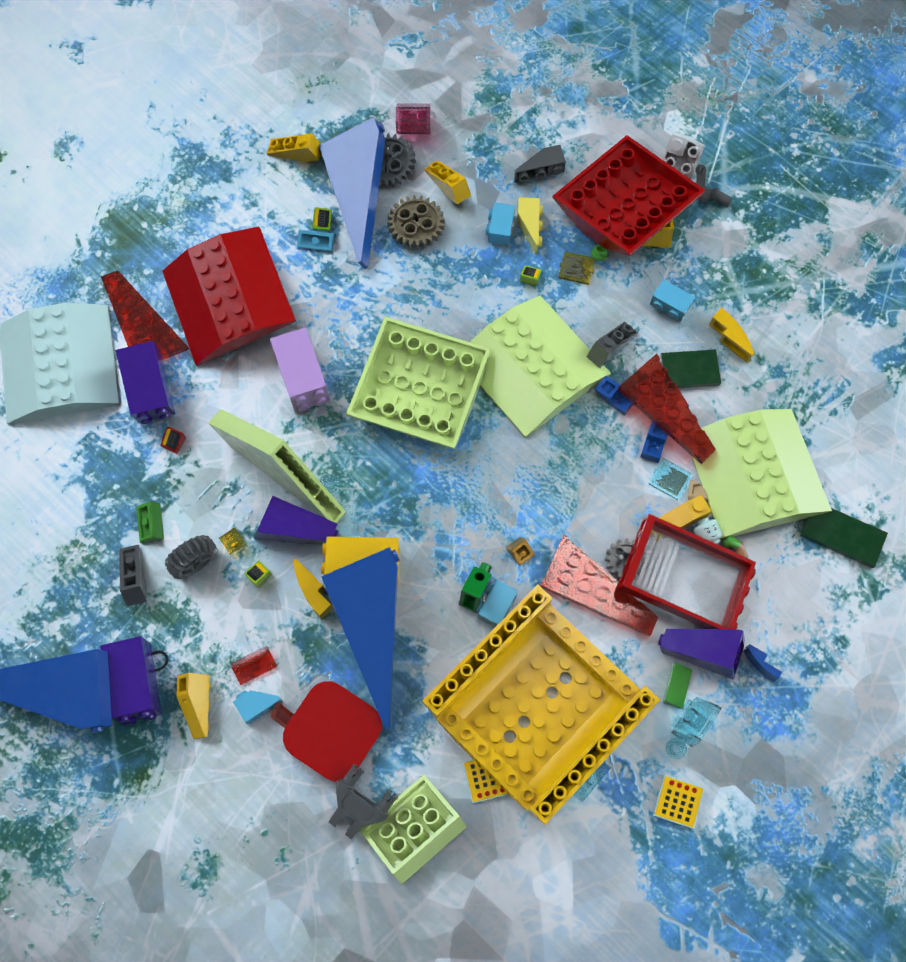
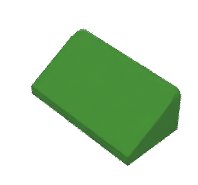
(149, 522)
(677, 685)

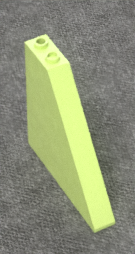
(278, 462)

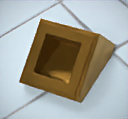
(520, 550)

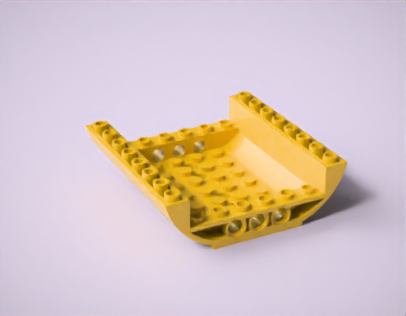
(509, 680)

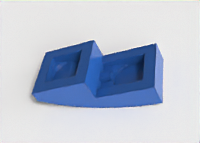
(609, 392)
(654, 443)
(757, 659)

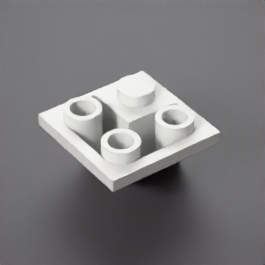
(683, 154)

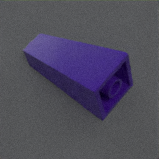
(293, 524)
(707, 648)

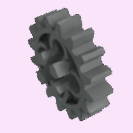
(614, 558)

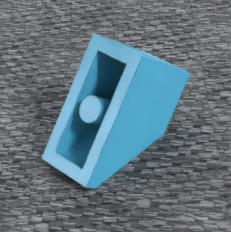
(255, 704)

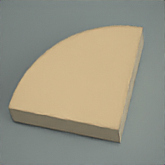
(695, 490)

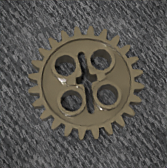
(416, 222)

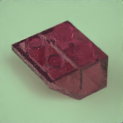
(413, 118)

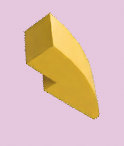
(732, 335)
(312, 590)

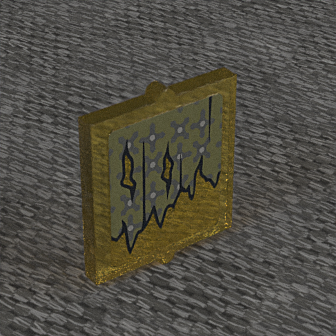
(576, 268)

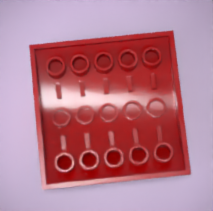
(626, 197)
(227, 293)

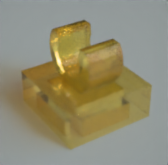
(232, 541)

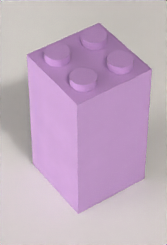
(300, 369)

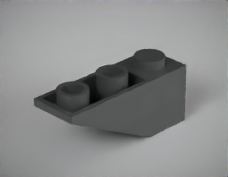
(544, 163)
(611, 344)

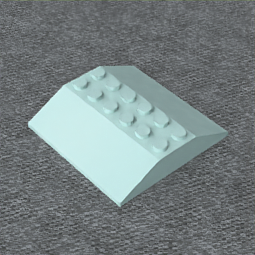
(58, 361)

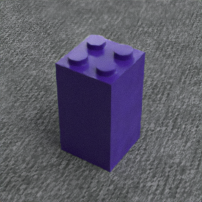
(145, 382)
(132, 681)

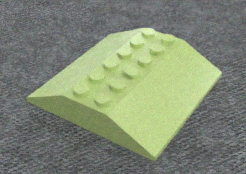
(535, 365)
(419, 382)
(759, 473)

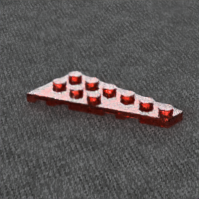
(138, 319)
(664, 404)
(589, 585)

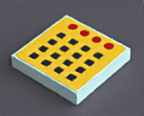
(480, 783)
(678, 801)

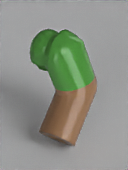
(736, 544)

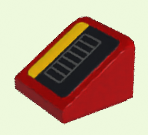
(172, 440)

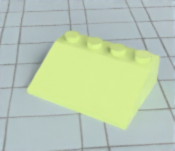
(415, 829)

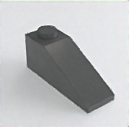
(132, 575)

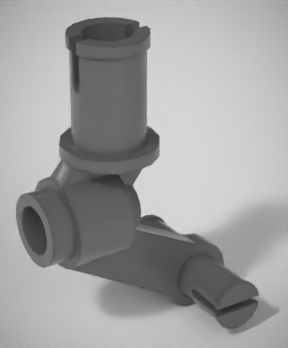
(710, 194)

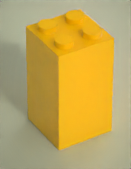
(347, 550)

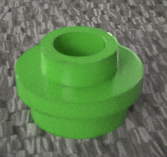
(600, 253)

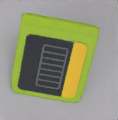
(322, 219)
(530, 275)
(257, 573)

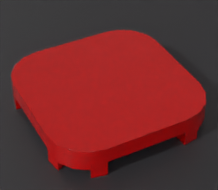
(332, 730)

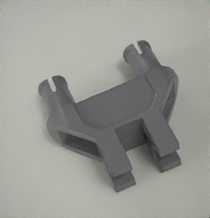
(357, 805)

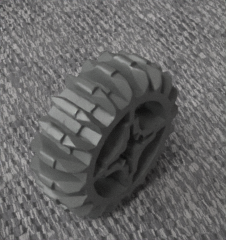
(191, 557)

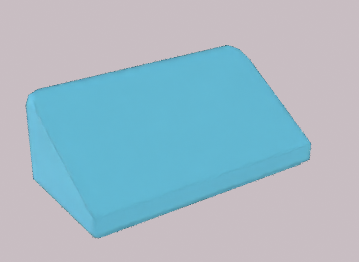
(315, 240)

